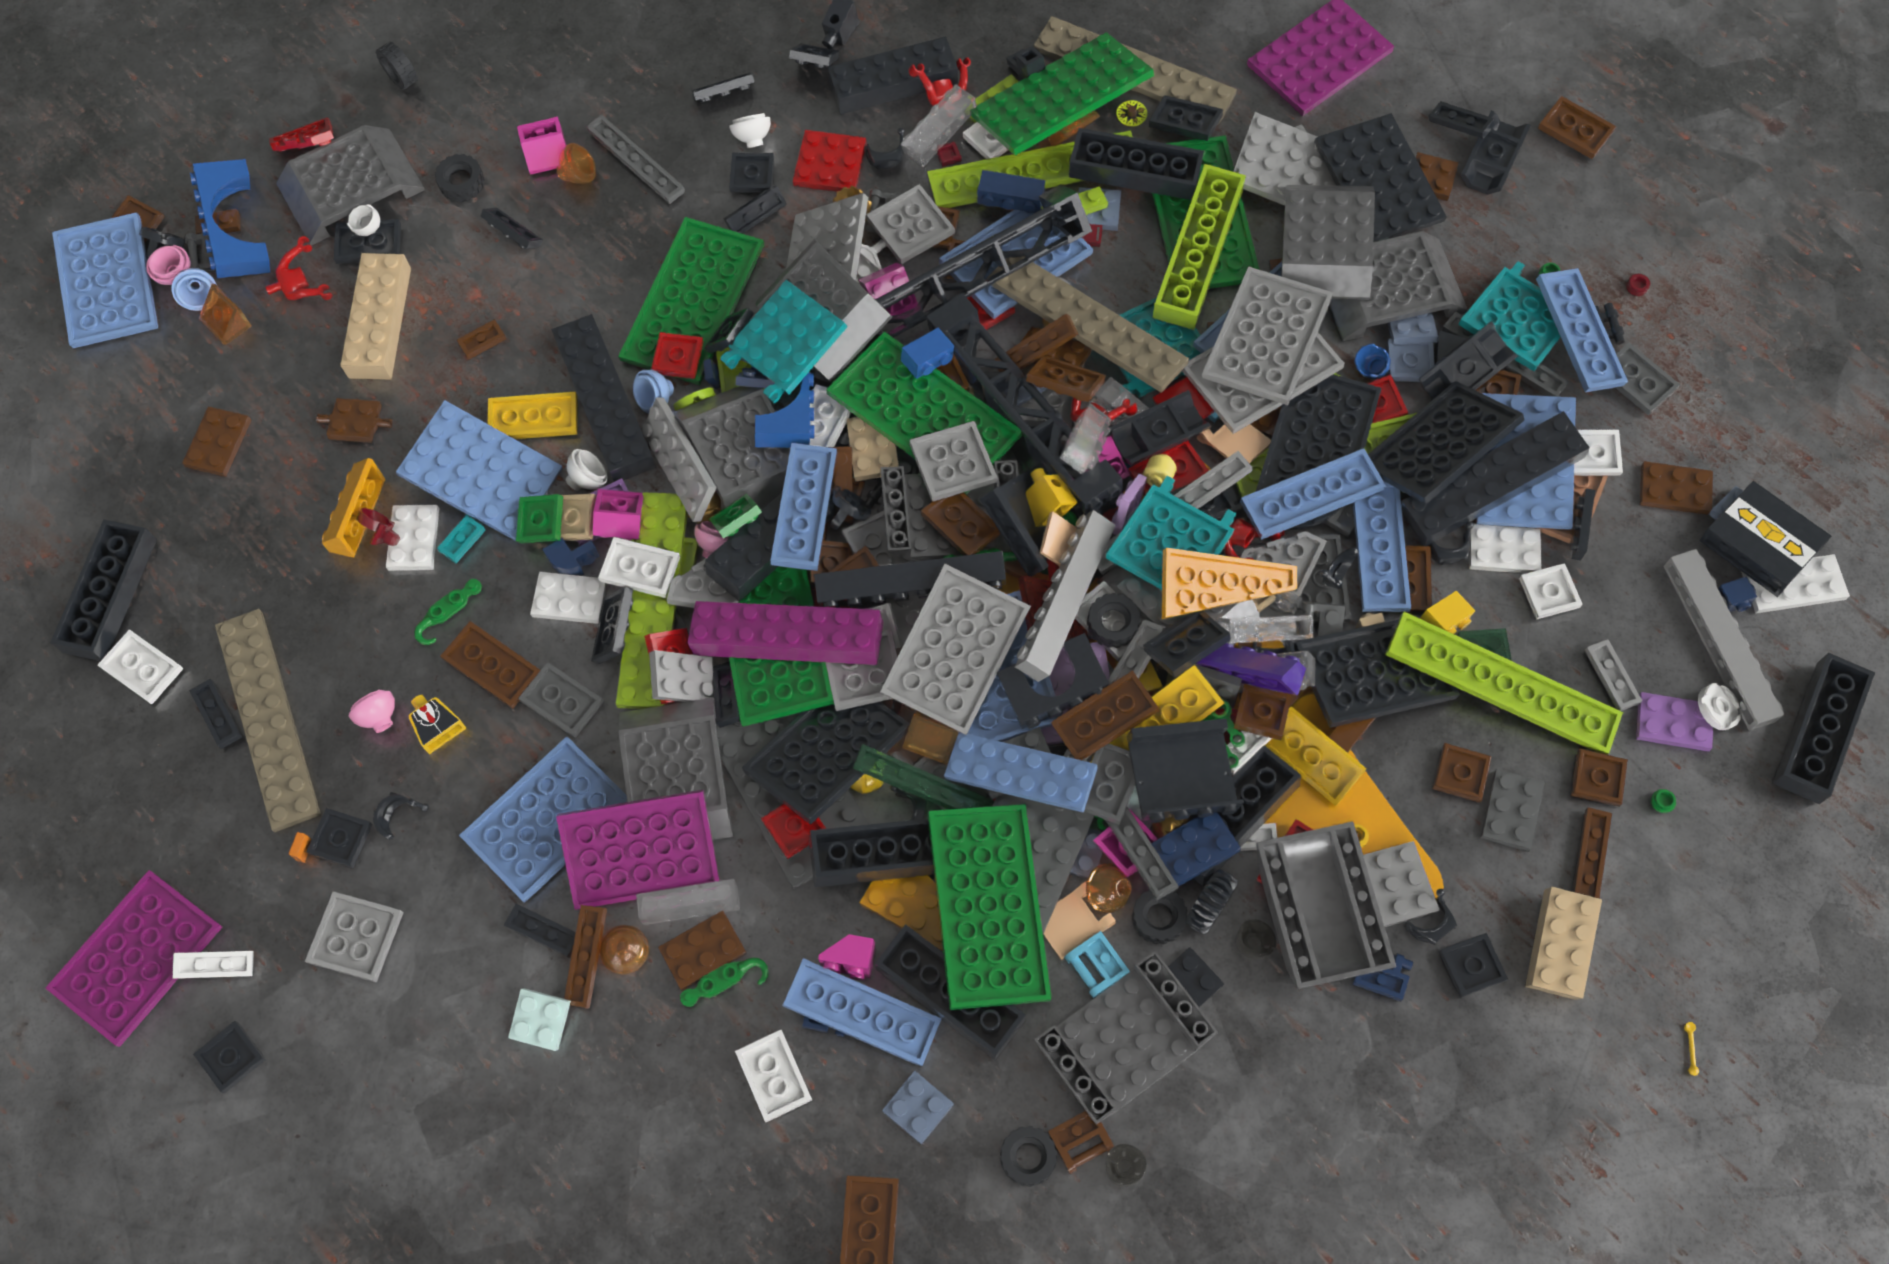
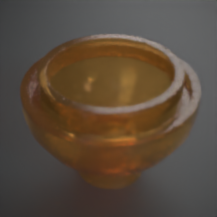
(576, 164)
(1107, 888)
(631, 957)

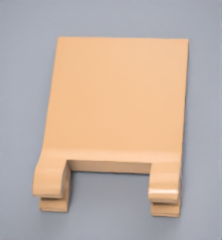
(1247, 441)
(1056, 537)
(1074, 923)

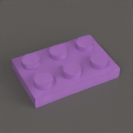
(1673, 722)

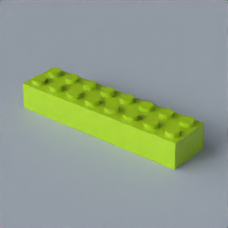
(1199, 247)

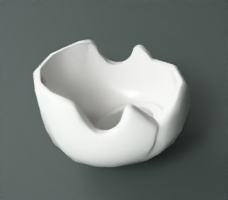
(364, 220)

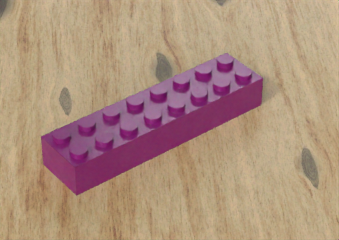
(786, 632)

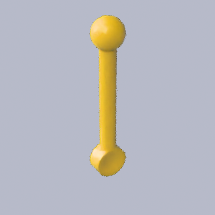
(1690, 1027)

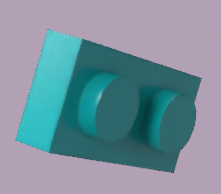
(461, 539)

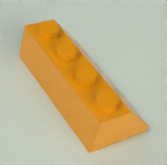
(360, 491)

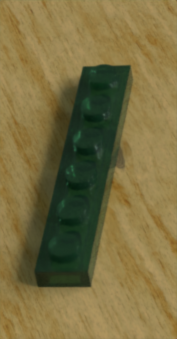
(917, 781)

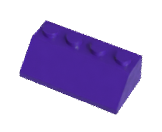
(1257, 669)

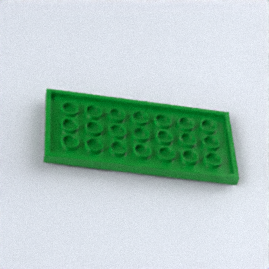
(1061, 93)
(1238, 248)
(693, 290)
(905, 408)
(779, 687)
(988, 907)

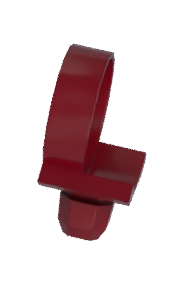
(380, 524)

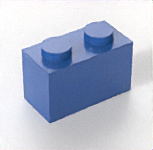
(927, 353)

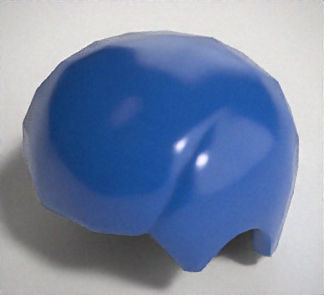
(1372, 361)

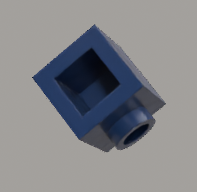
(1738, 594)

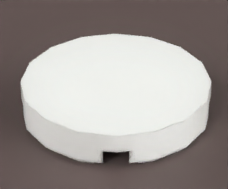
(1719, 706)

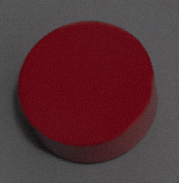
(1638, 284)

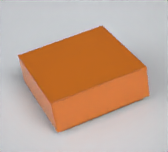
(299, 847)

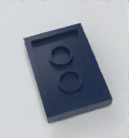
(1196, 847)

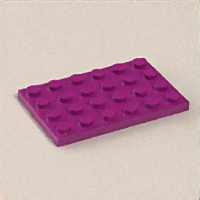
(1320, 56)
(637, 848)
(131, 957)

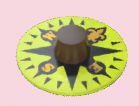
(1131, 113)

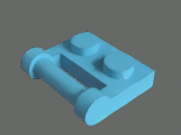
(1103, 959)

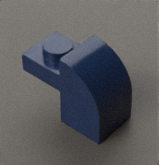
(569, 561)

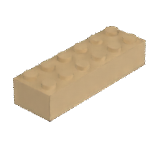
(376, 316)

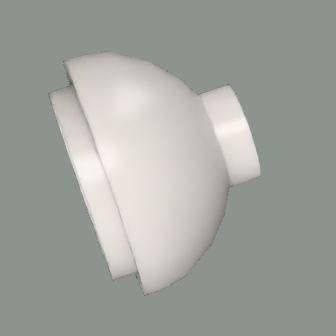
(751, 129)
(585, 471)

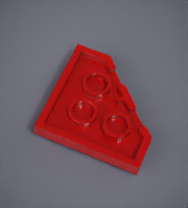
(308, 135)

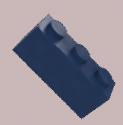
(1010, 191)

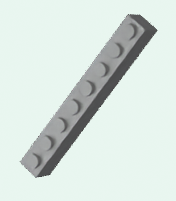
(1064, 596)
(1723, 639)

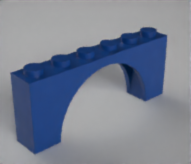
(229, 255)
(789, 423)

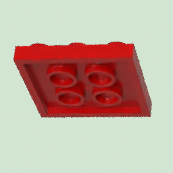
(829, 161)

